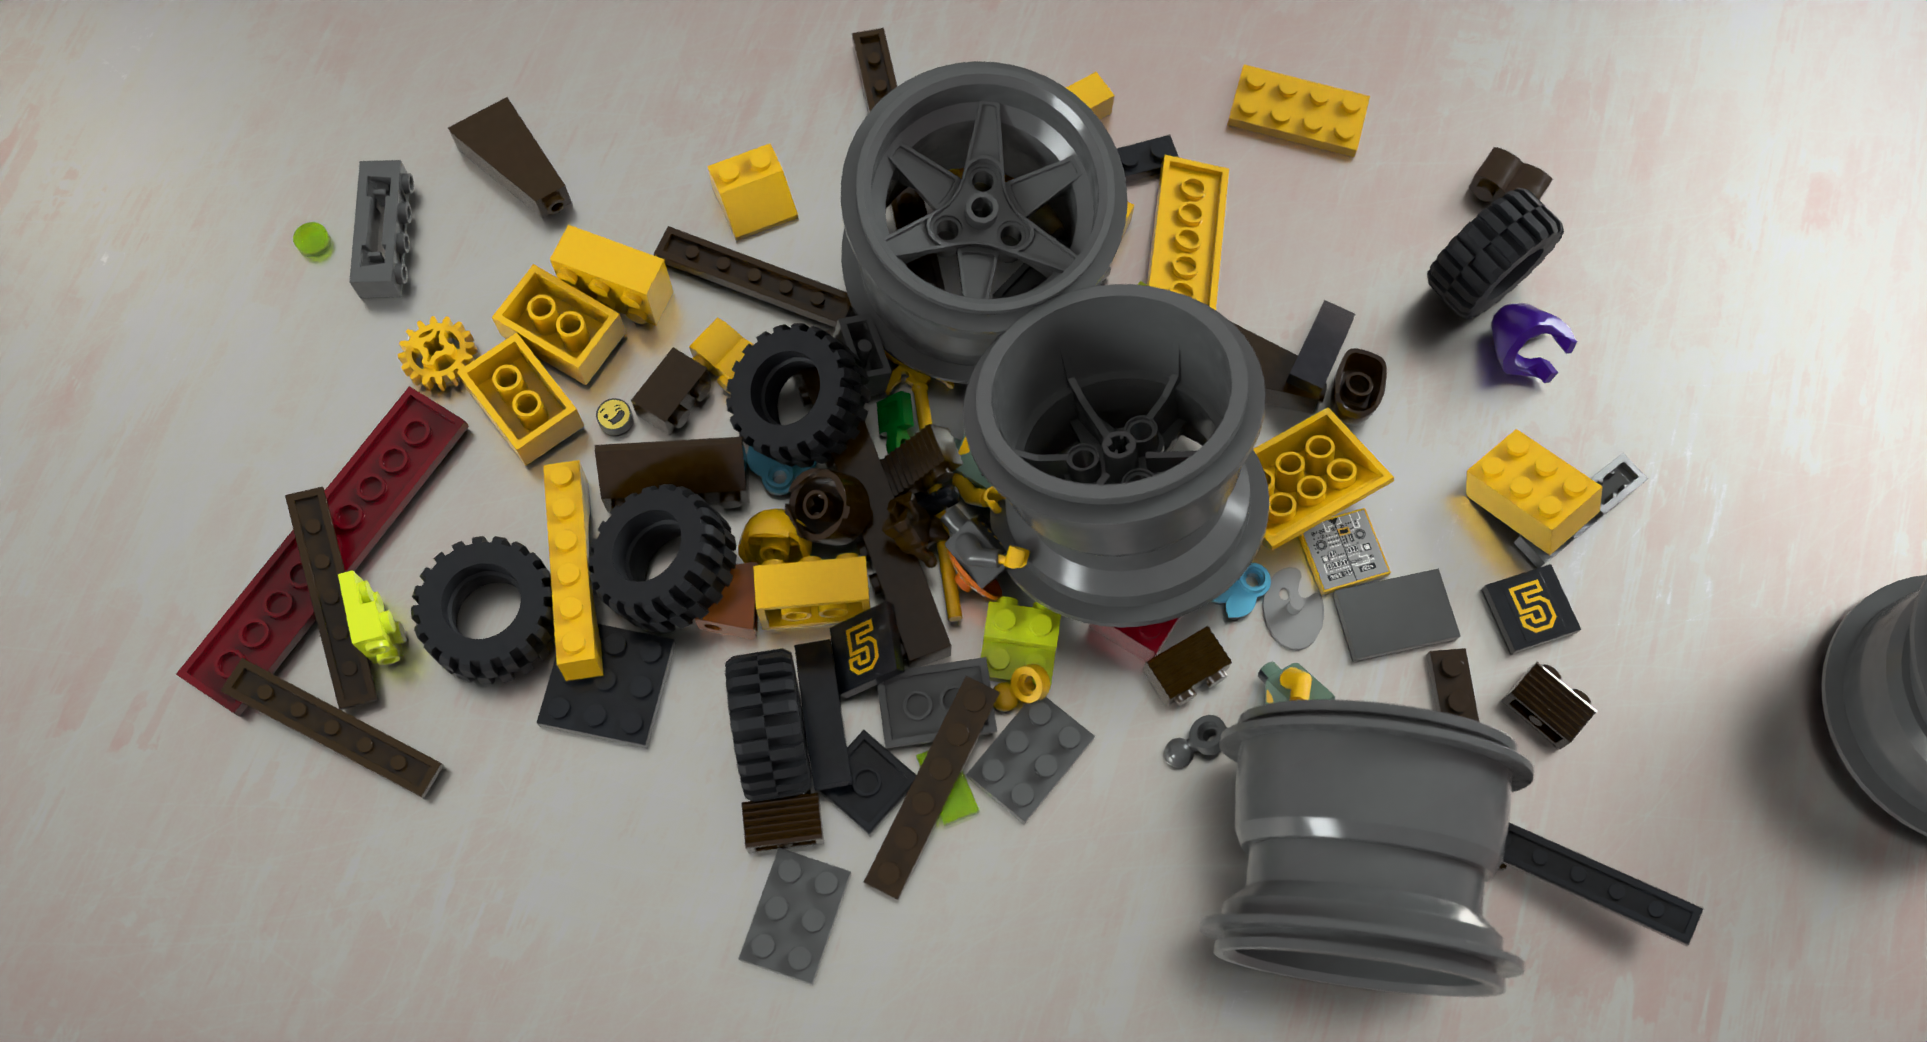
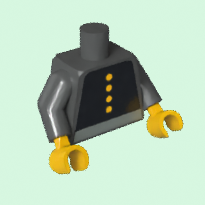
(979, 548)

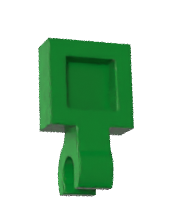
(894, 418)

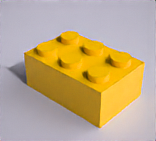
(613, 274)
(560, 324)
(521, 398)
(1533, 491)
(811, 591)

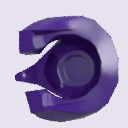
(1515, 326)

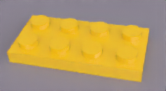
(1298, 110)

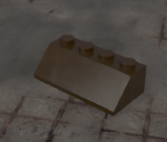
(708, 467)

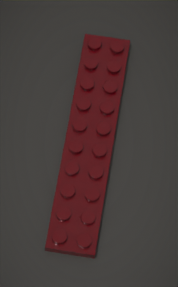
(363, 504)

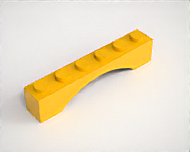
(572, 592)

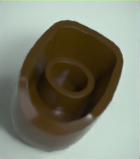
(1358, 386)

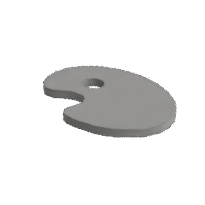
(1295, 620)

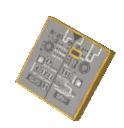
(1344, 552)

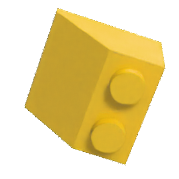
(752, 191)

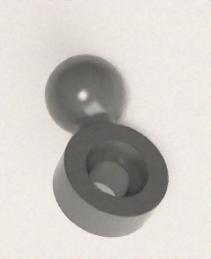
(1180, 751)

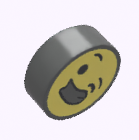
(614, 416)

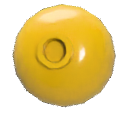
(771, 537)

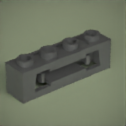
(370, 272)

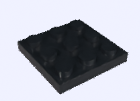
(623, 700)

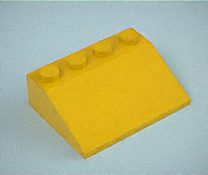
(1315, 475)

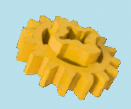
(437, 353)

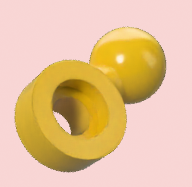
(1022, 687)

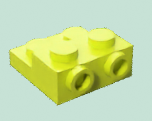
(370, 626)
(1018, 638)

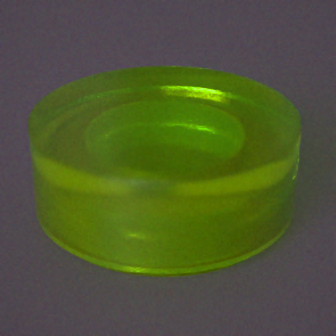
(312, 239)

